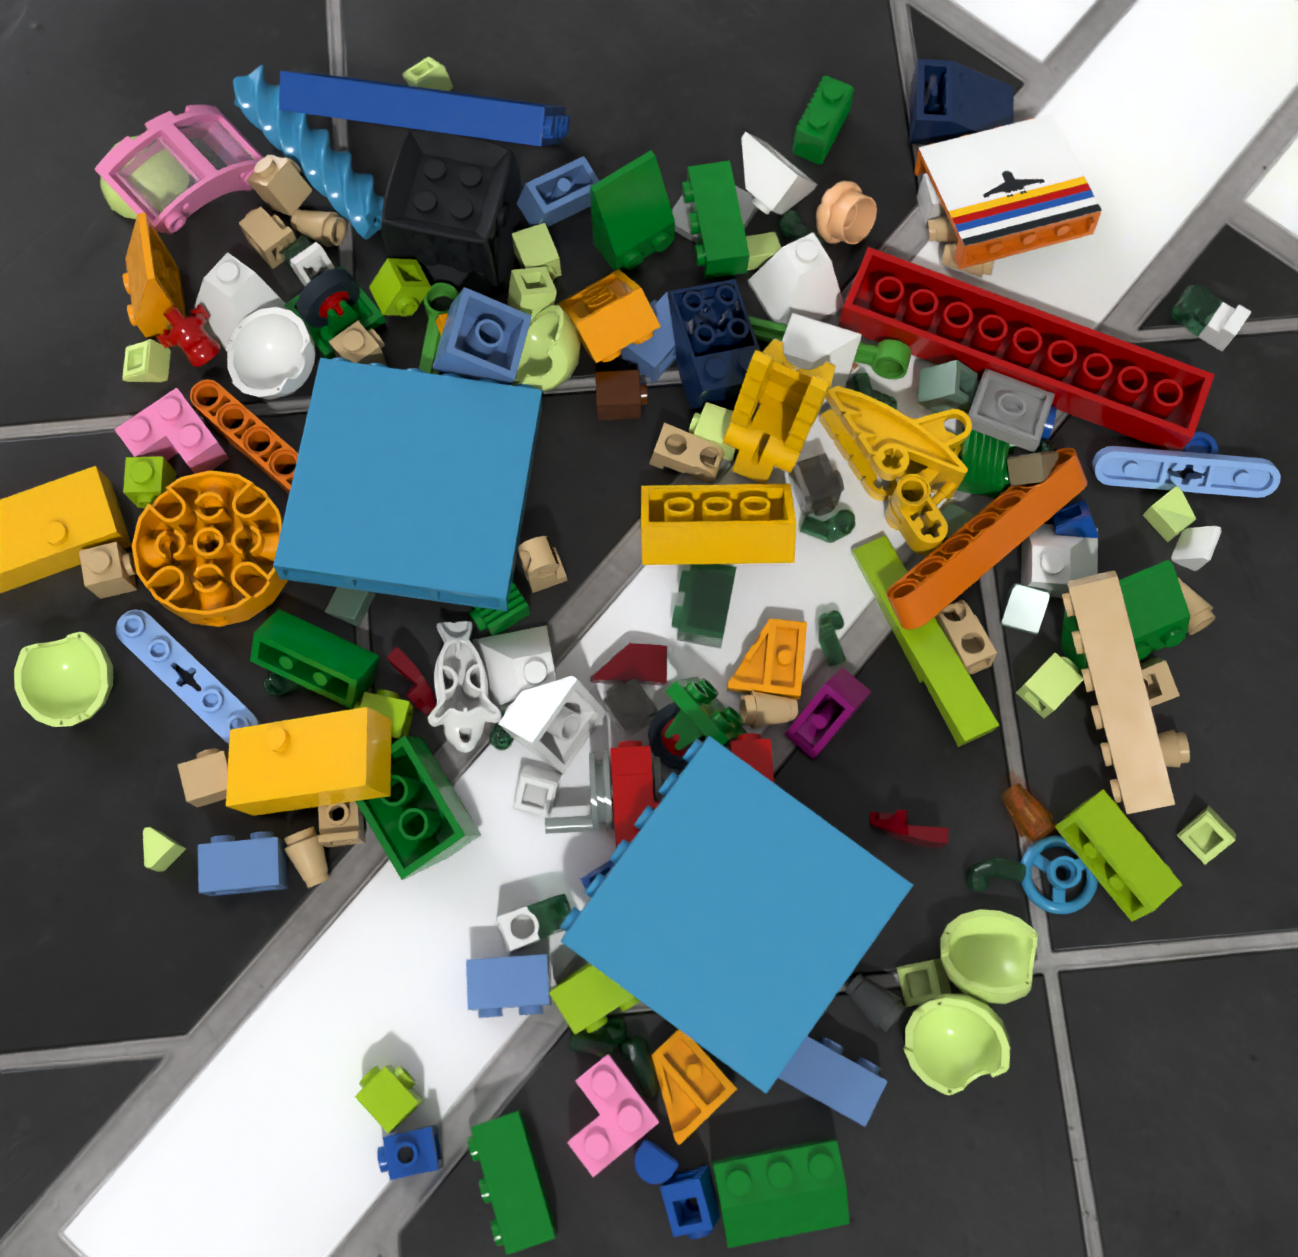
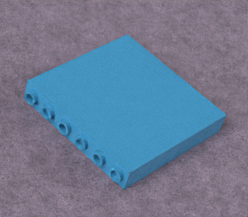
(410, 484)
(734, 912)

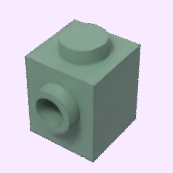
(947, 387)

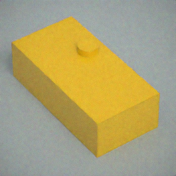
(55, 521)
(717, 524)
(309, 762)

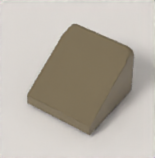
(1031, 467)

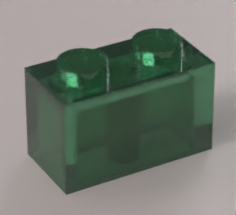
(704, 604)

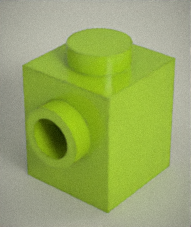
(399, 287)
(146, 479)
(391, 706)
(389, 1096)

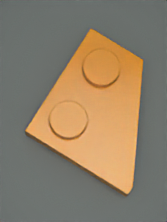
(773, 661)
(689, 1084)

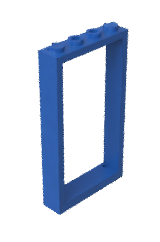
(423, 108)

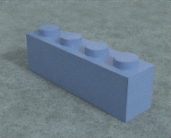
(834, 1079)

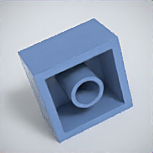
(482, 339)

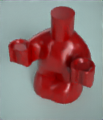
(190, 335)

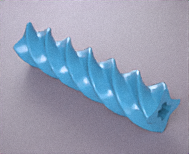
(326, 169)

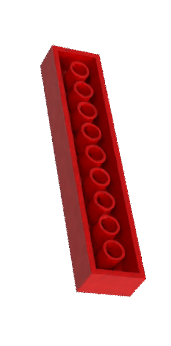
(1085, 369)

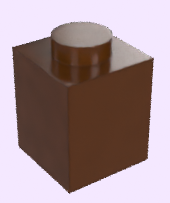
(620, 395)

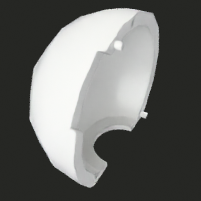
(270, 353)

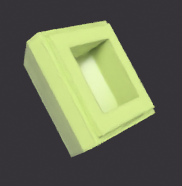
(159, 850)

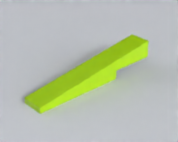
(928, 650)

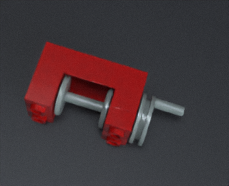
(634, 787)

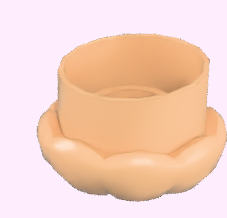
(845, 214)

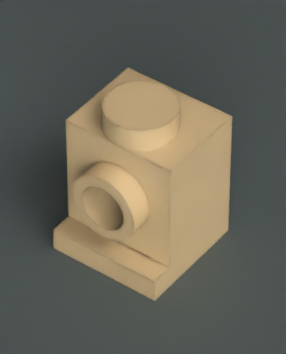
(267, 235)
(1158, 681)
(347, 831)

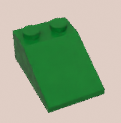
(631, 214)

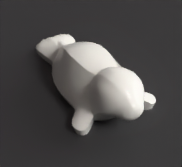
(461, 688)

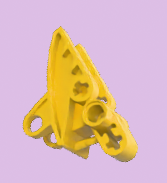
(788, 405)
(901, 450)

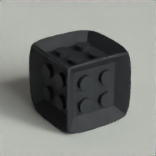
(453, 208)

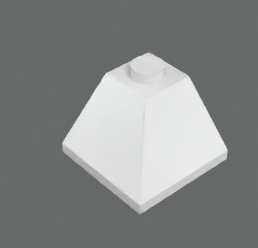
(771, 177)
(798, 282)
(230, 295)
(814, 342)
(1055, 559)
(516, 663)
(553, 720)

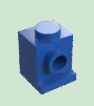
(424, 1145)
(682, 1214)

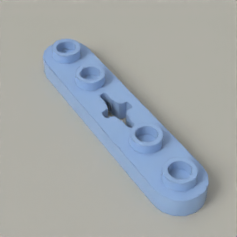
(1215, 473)
(163, 654)

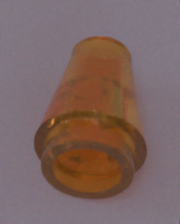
(1028, 814)

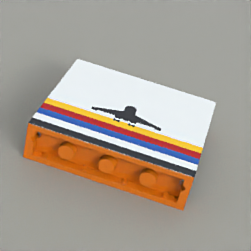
(1010, 190)

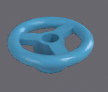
(1073, 870)

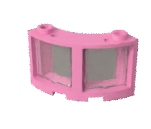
(179, 165)

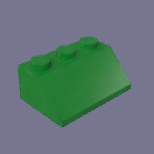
(1154, 611)
(422, 816)
(781, 1192)

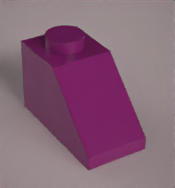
(827, 712)

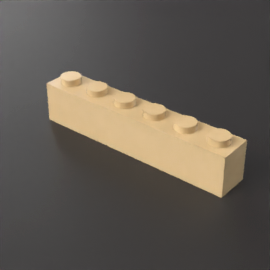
(1120, 692)

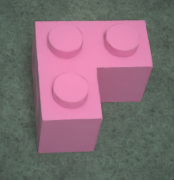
(169, 429)
(621, 1120)

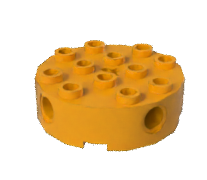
(180, 555)

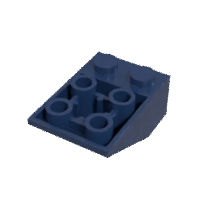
(955, 102)
(711, 341)

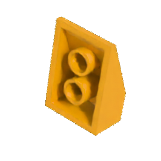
(151, 279)
(611, 316)

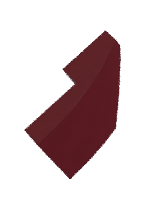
(637, 661)
(420, 693)
(896, 826)

